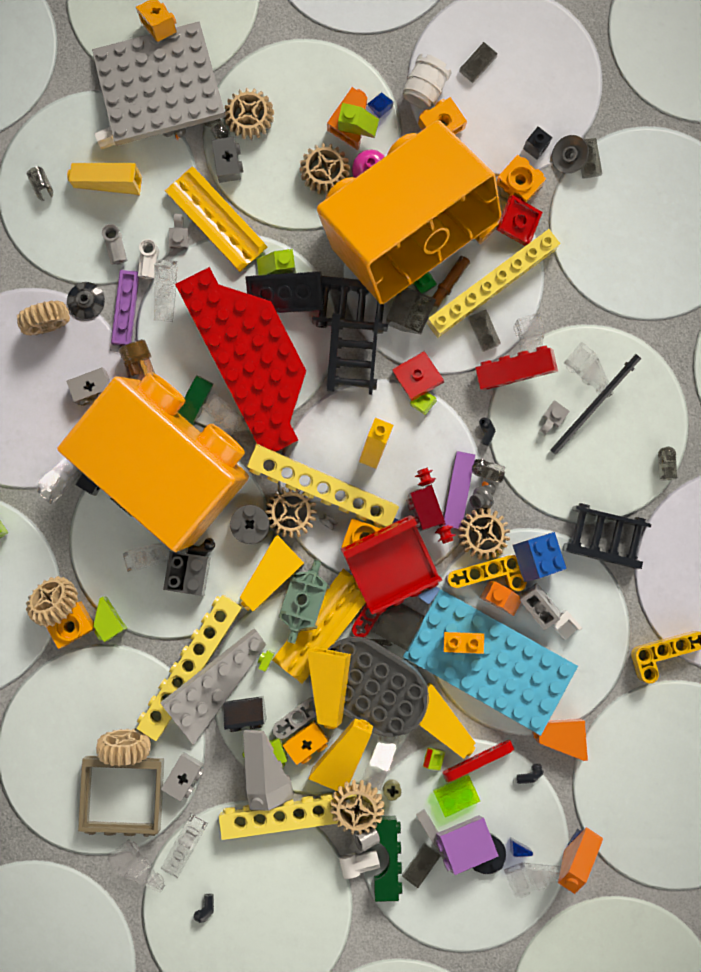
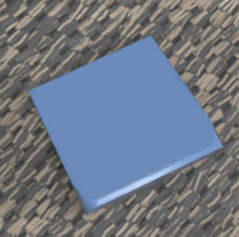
(428, 596)

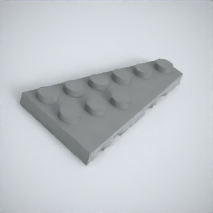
(203, 695)

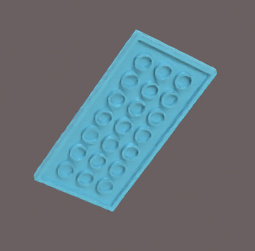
(511, 674)

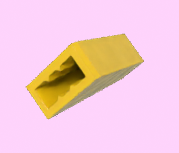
(106, 177)
(376, 443)
(273, 570)
(329, 684)
(445, 726)
(343, 756)

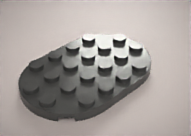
(382, 688)

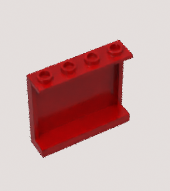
(391, 565)

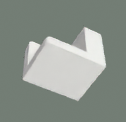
(566, 625)

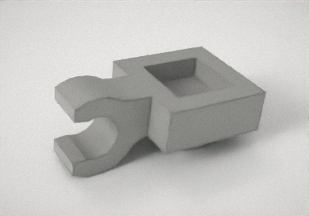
(178, 236)
(554, 416)

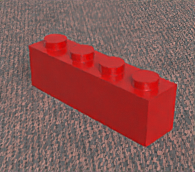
(517, 368)

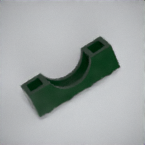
(386, 883)

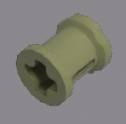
(396, 794)

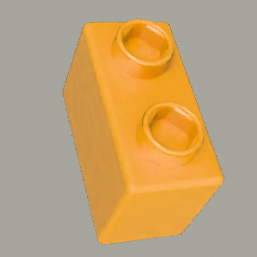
(410, 210)
(156, 459)

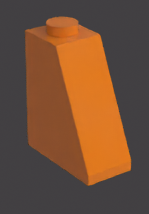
(353, 97)
(501, 597)
(565, 736)
(579, 860)

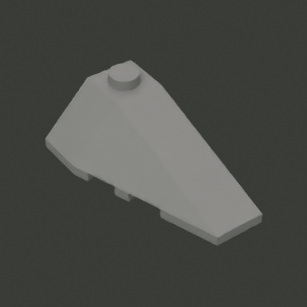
(265, 779)

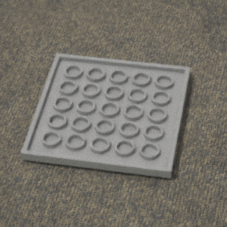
(158, 84)

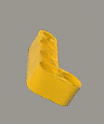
(484, 574)
(670, 651)

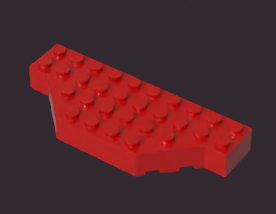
(250, 354)

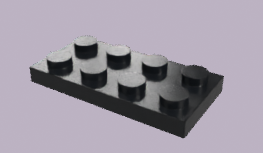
(289, 290)

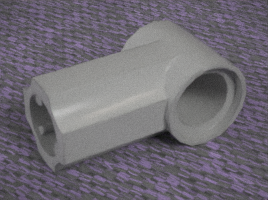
(114, 245)
(362, 842)

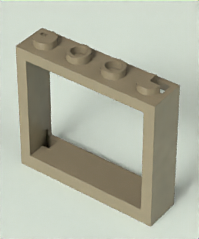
(112, 828)

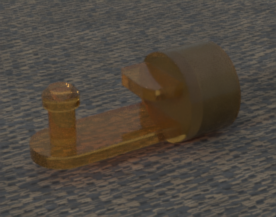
(136, 353)

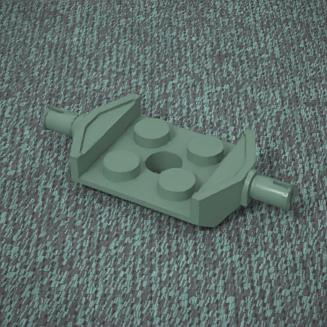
(303, 616)

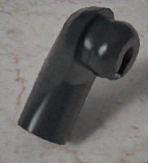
(488, 430)
(204, 549)
(531, 777)
(202, 915)

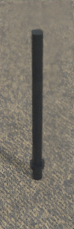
(629, 366)

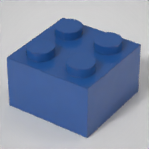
(539, 557)

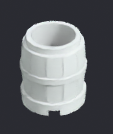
(426, 81)

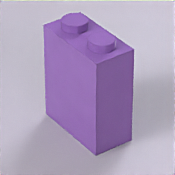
(466, 845)

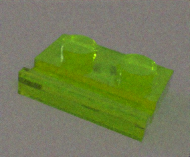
(456, 795)

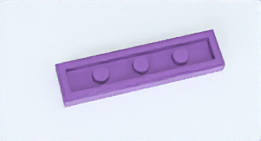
(125, 308)
(459, 489)

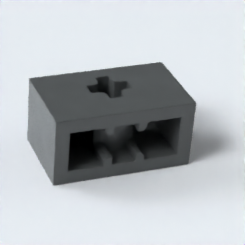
(224, 149)

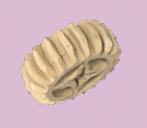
(257, 103)
(320, 154)
(43, 317)
(277, 522)
(492, 538)
(52, 601)
(123, 747)
(375, 810)

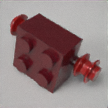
(427, 509)

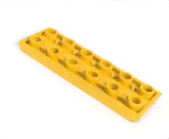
(216, 219)
(337, 611)

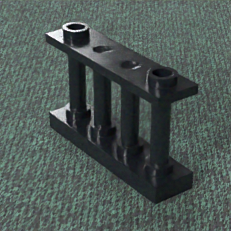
(344, 286)
(337, 343)
(611, 555)

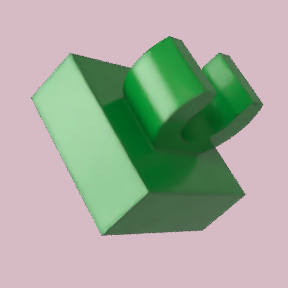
(425, 283)

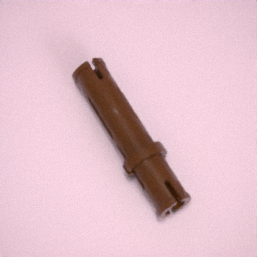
(445, 287)

